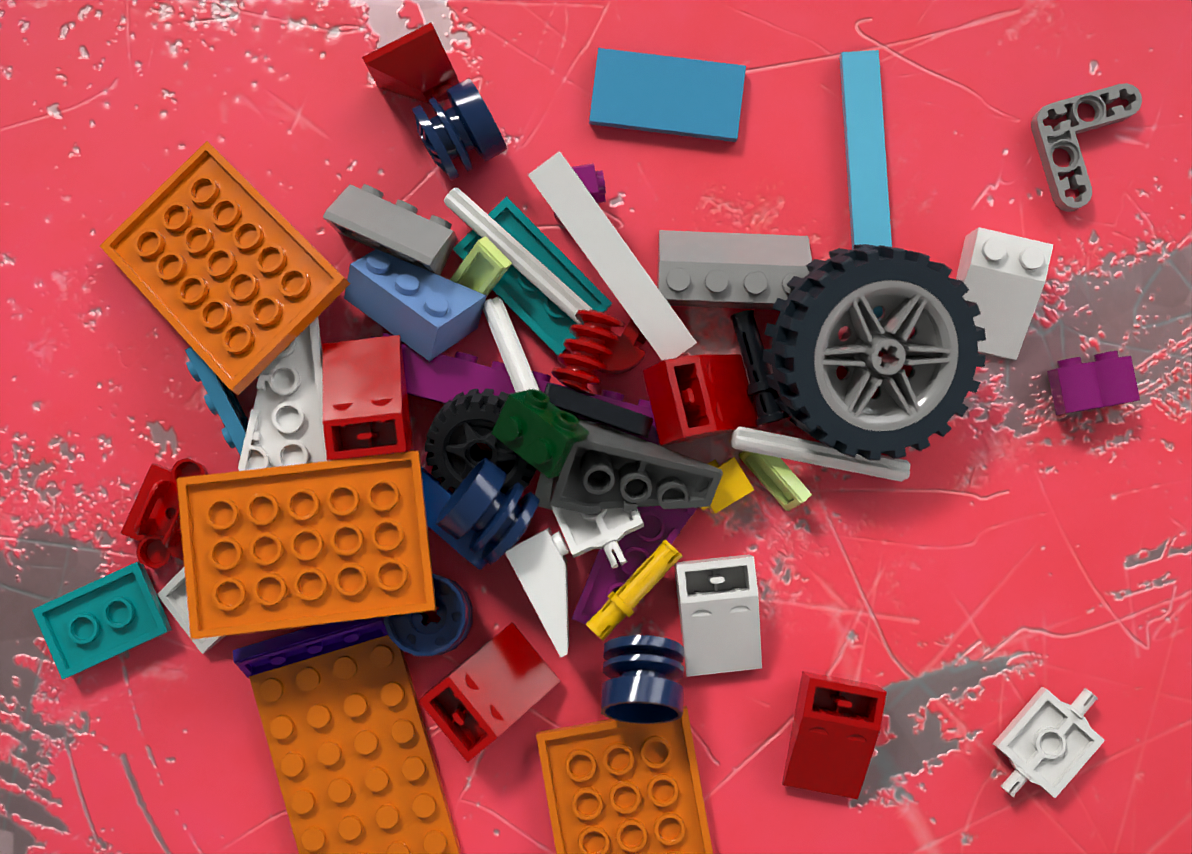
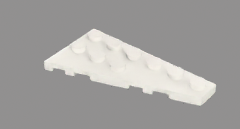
(288, 408)

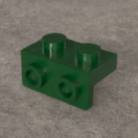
(538, 430)

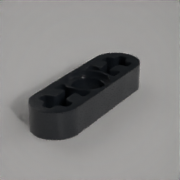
(599, 410)

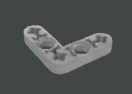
(1064, 137)

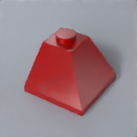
(413, 66)

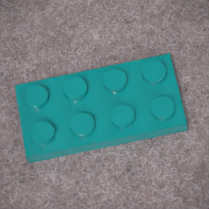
(525, 298)

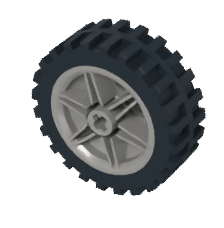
(843, 294)

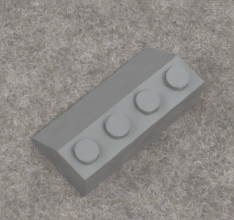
(729, 268)

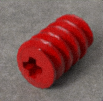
(586, 350)

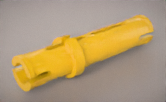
(633, 590)

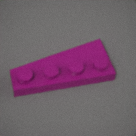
(636, 548)

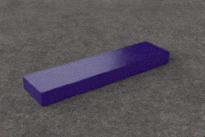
(306, 644)

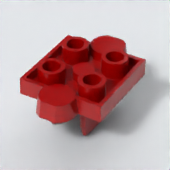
(156, 513)

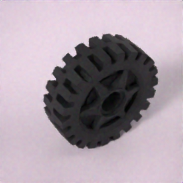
(455, 436)

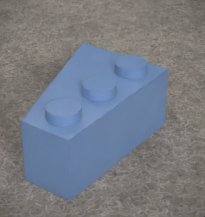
(413, 302)

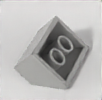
(392, 227)

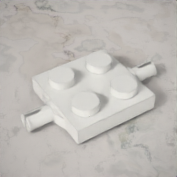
(597, 530)
(1048, 742)

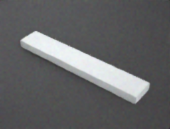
(611, 257)

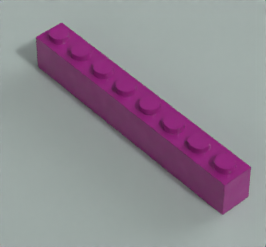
(448, 376)

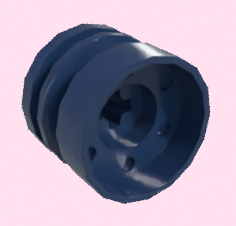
(459, 129)
(493, 515)
(419, 638)
(642, 679)

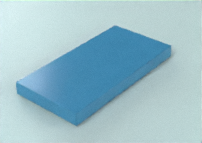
(667, 95)

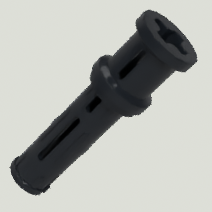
(752, 353)

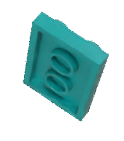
(102, 619)

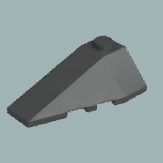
(629, 473)

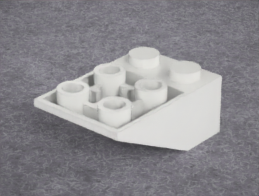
(719, 614)

